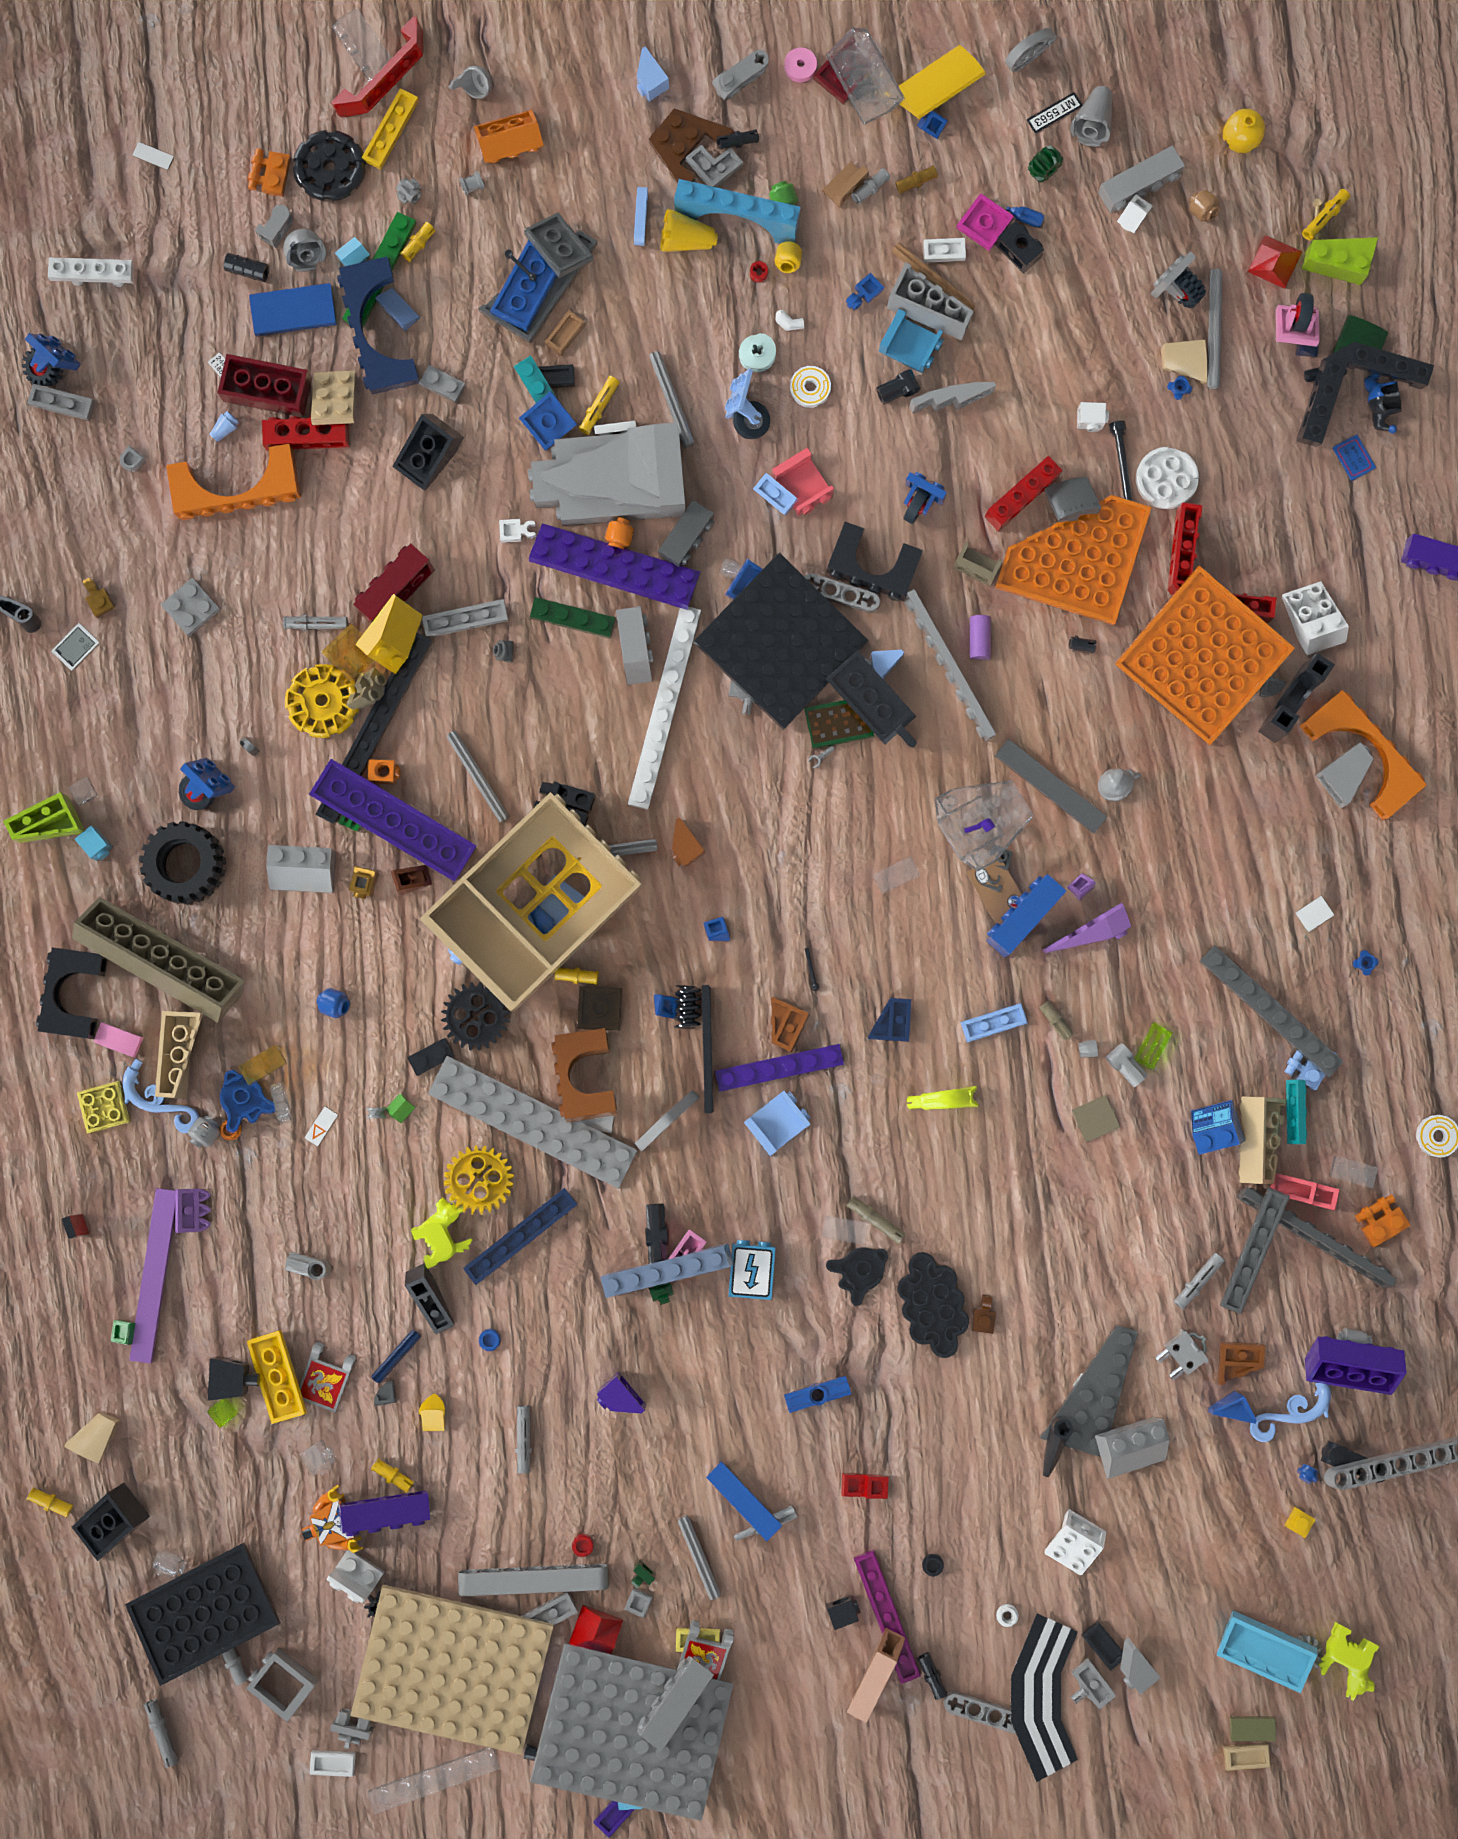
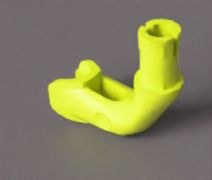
(944, 1099)

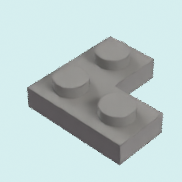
(714, 171)

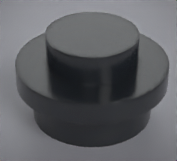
(932, 1565)

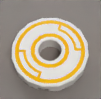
(810, 398)
(1425, 1136)

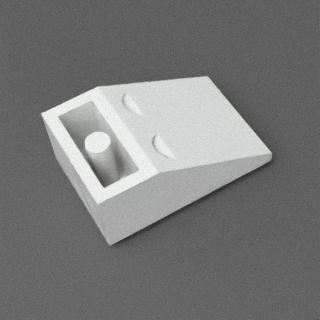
(1315, 618)

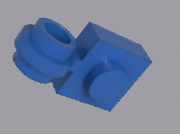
(867, 288)

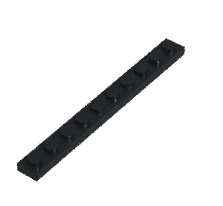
(380, 717)

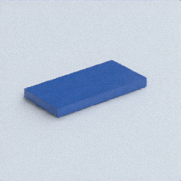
(520, 297)
(292, 309)

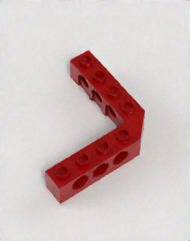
(1184, 555)

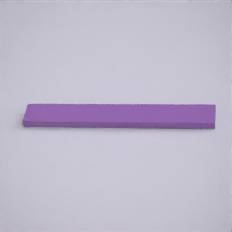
(153, 1276)

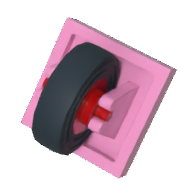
(1298, 322)

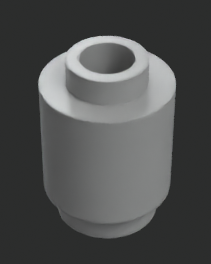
(1354, 1336)

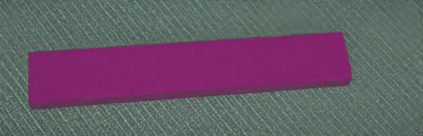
(886, 1612)

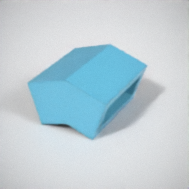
(352, 253)

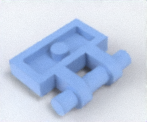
(1307, 1071)

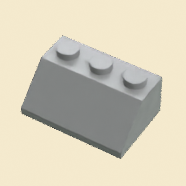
(301, 868)
(1133, 1446)

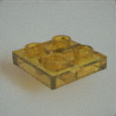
(346, 655)

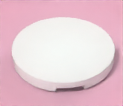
(1167, 478)

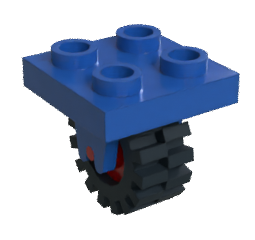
(46, 360)

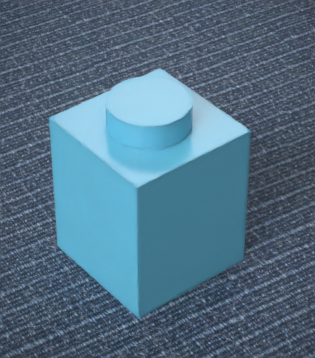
(94, 843)

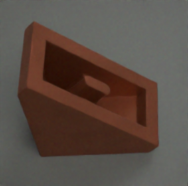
(411, 879)

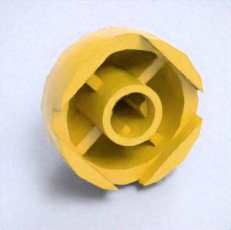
(1244, 130)

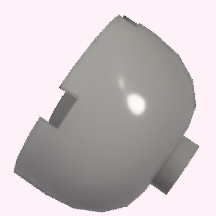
(303, 250)

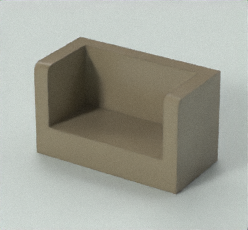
(977, 565)

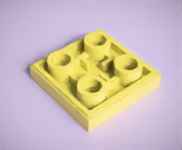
(103, 1107)

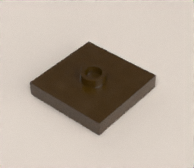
(599, 1008)

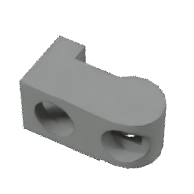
(276, 226)

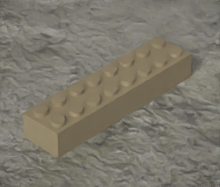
(158, 959)

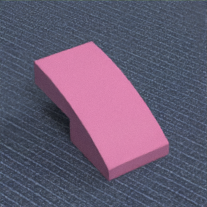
(118, 1039)

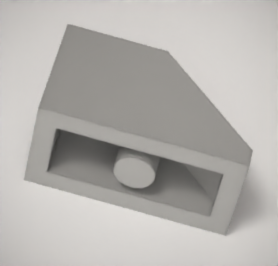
(1136, 1668)

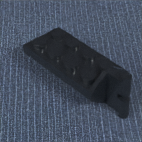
(872, 699)

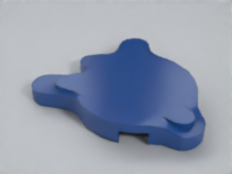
(242, 1100)

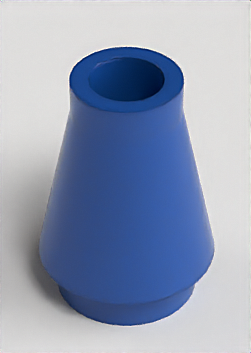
(542, 920)

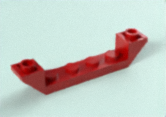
(348, 105)

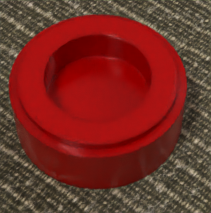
(582, 1545)

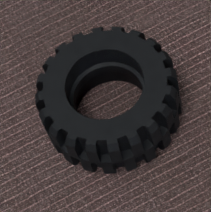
(155, 862)

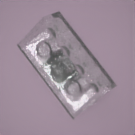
(865, 75)

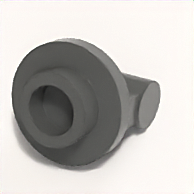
(503, 651)

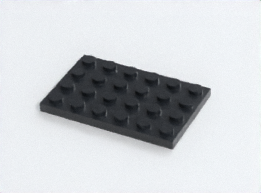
(202, 1614)

